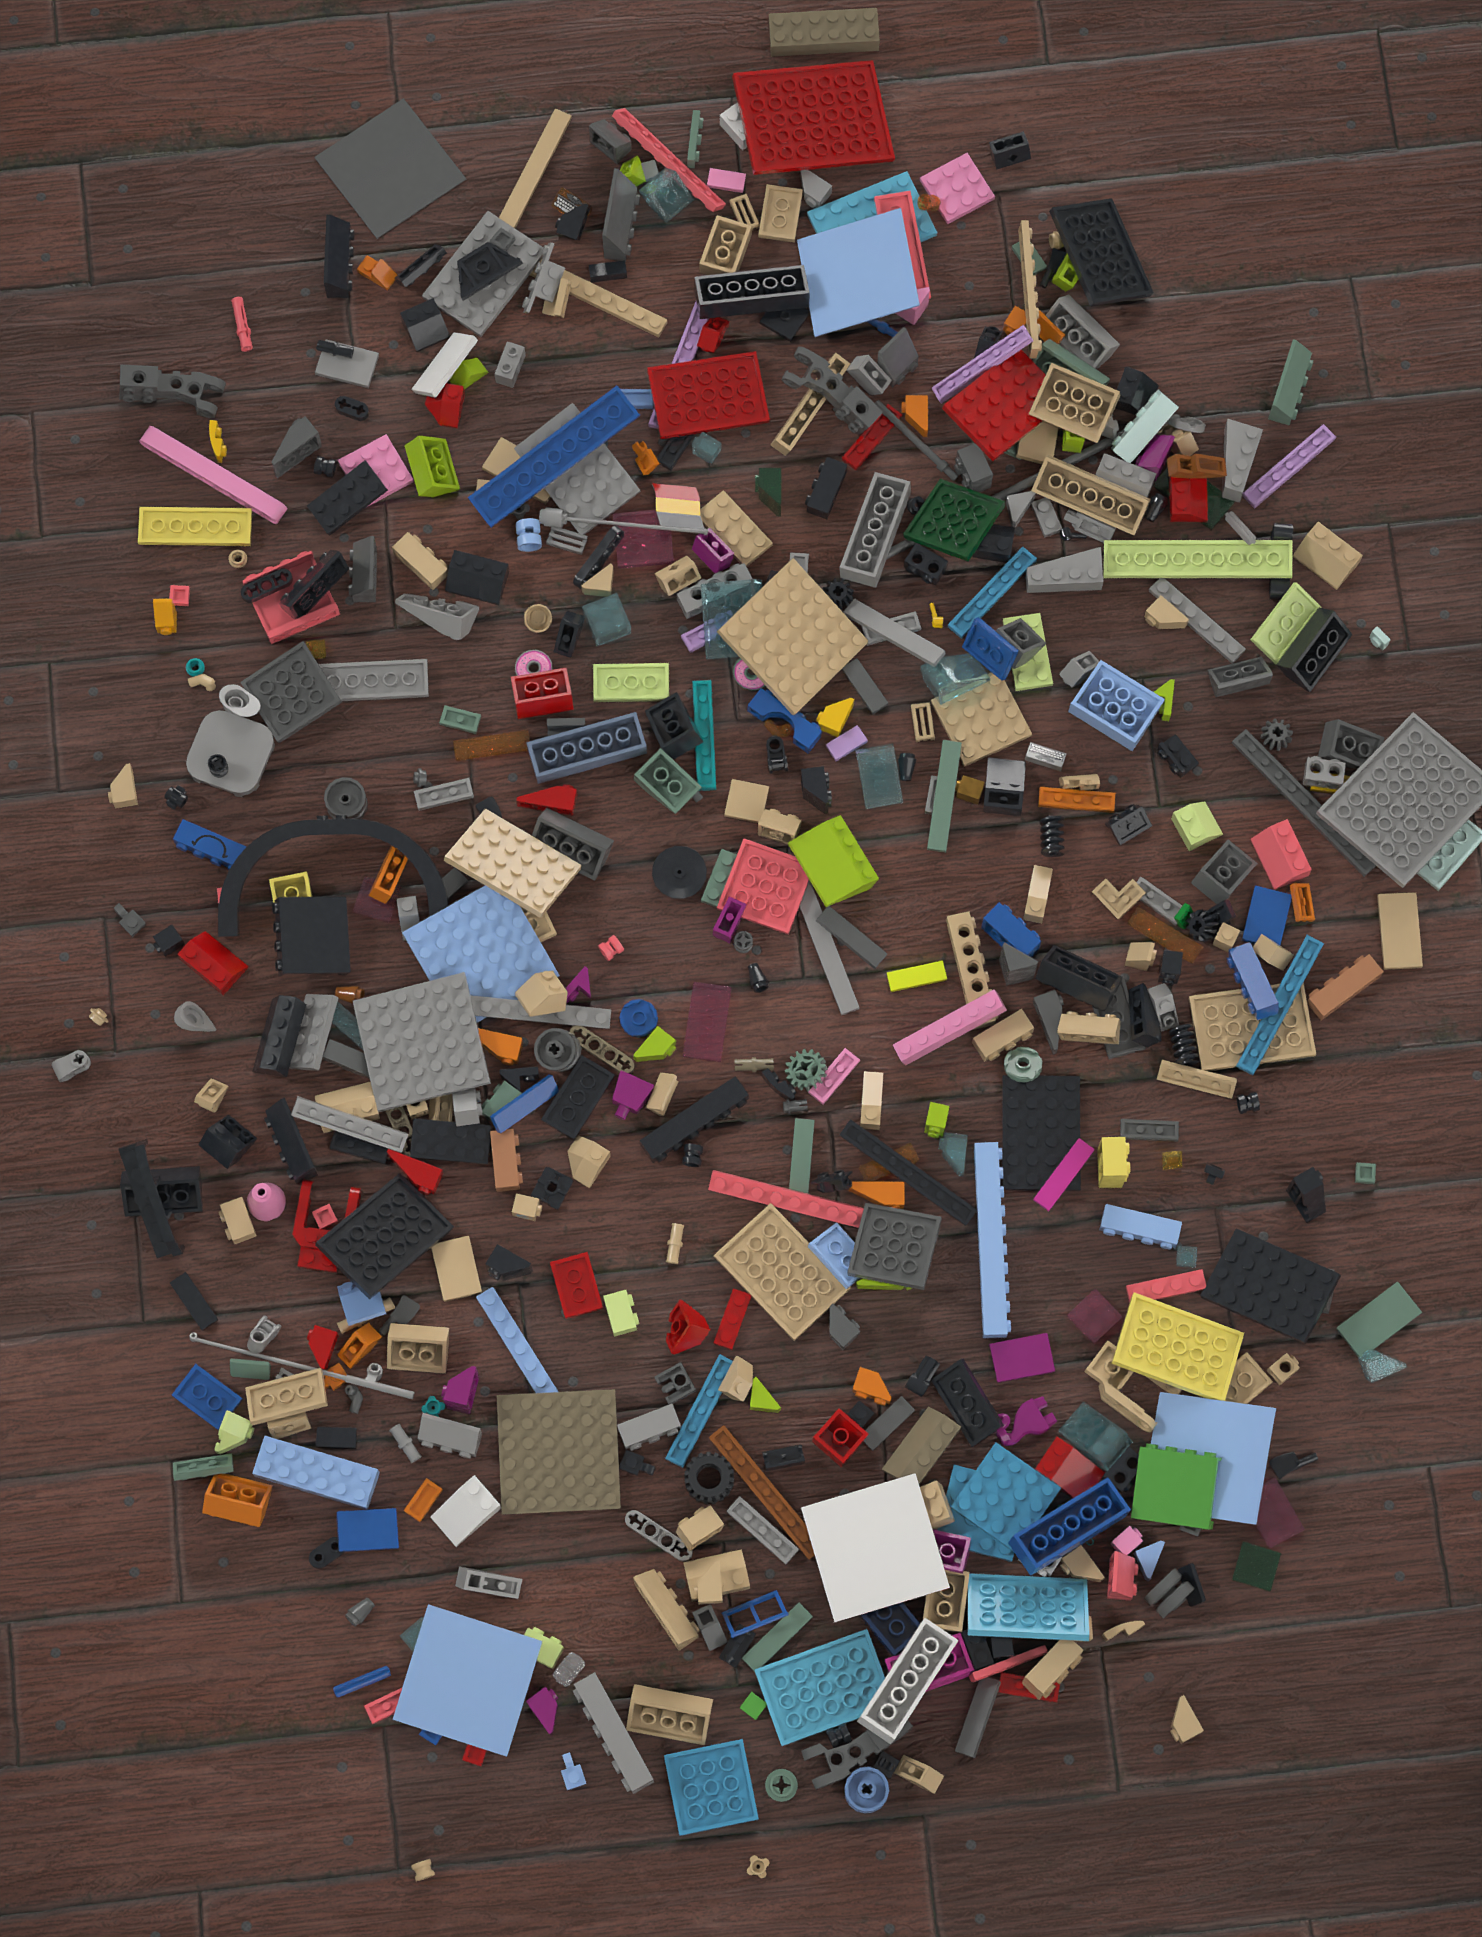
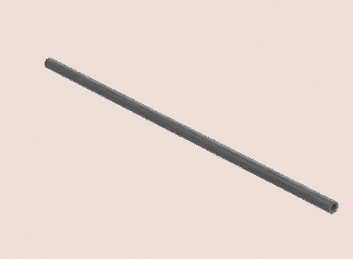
(1024, 484)

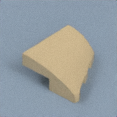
(1084, 782)

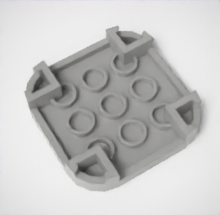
(243, 745)

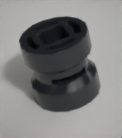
(324, 466)
(216, 762)
(1248, 1103)
(692, 1155)
(839, 1735)

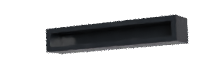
(694, 1119)

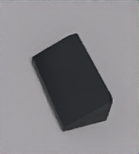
(607, 271)
(1190, 1574)

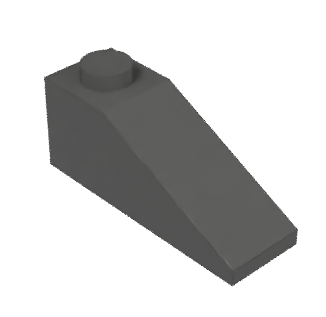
(1049, 1013)

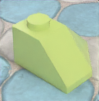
(233, 1432)

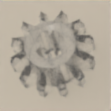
(568, 1669)

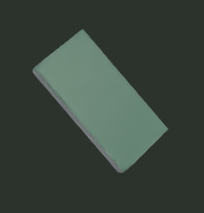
(250, 1369)

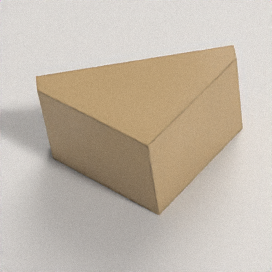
(600, 583)
(1272, 952)

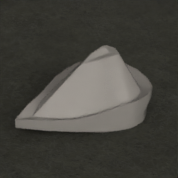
(192, 1018)

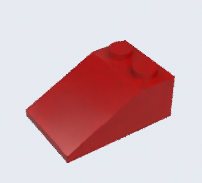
(1069, 1468)

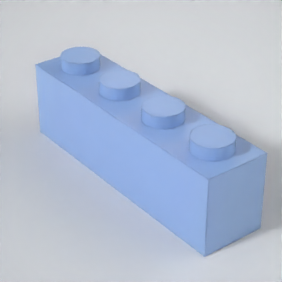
(1140, 1226)

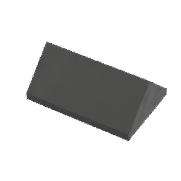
(1240, 676)
(1016, 965)

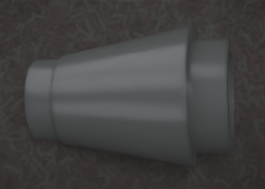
(359, 1612)

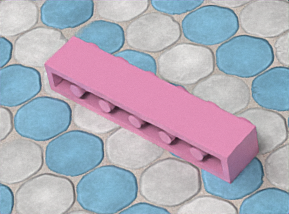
(949, 1027)

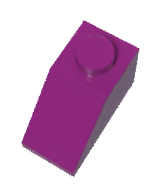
(729, 920)
(545, 1708)

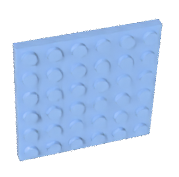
(484, 939)

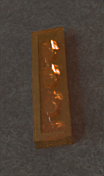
(491, 745)
(1164, 934)

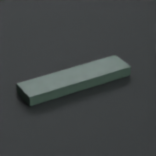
(777, 1637)

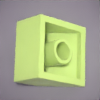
(1196, 825)

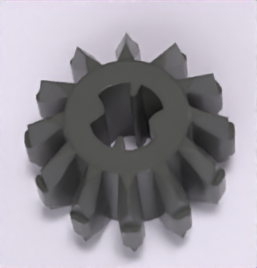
(1272, 739)

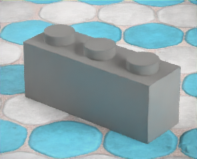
(649, 1427)

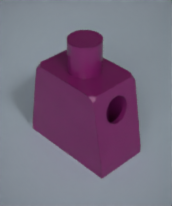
(630, 1094)

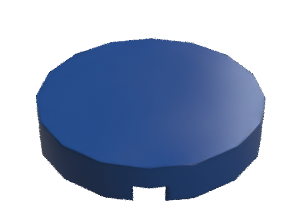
(638, 1018)

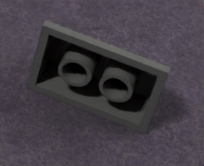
(363, 570)

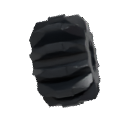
(843, 589)
(1202, 925)

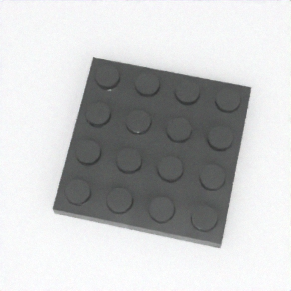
(291, 692)
(894, 1246)

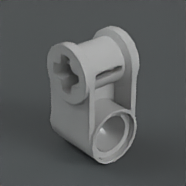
(69, 1066)
(264, 1332)

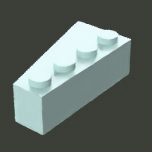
(1144, 426)

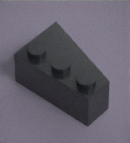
(1308, 1194)

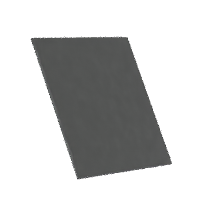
(390, 168)

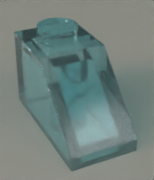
(954, 1151)
(1379, 1365)

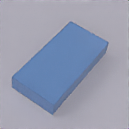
(639, 398)

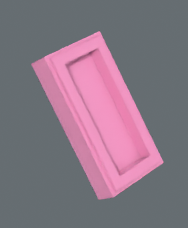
(726, 180)

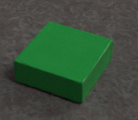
(1182, 915)

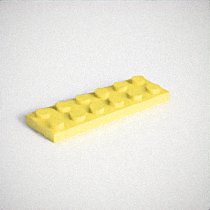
(195, 526)

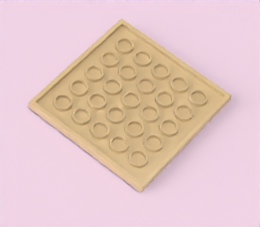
(792, 636)

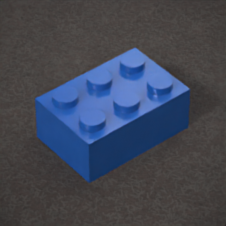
(1005, 927)

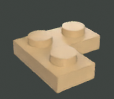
(1119, 901)

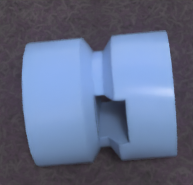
(528, 533)

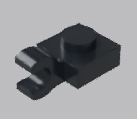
(634, 1464)

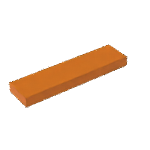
(1076, 799)

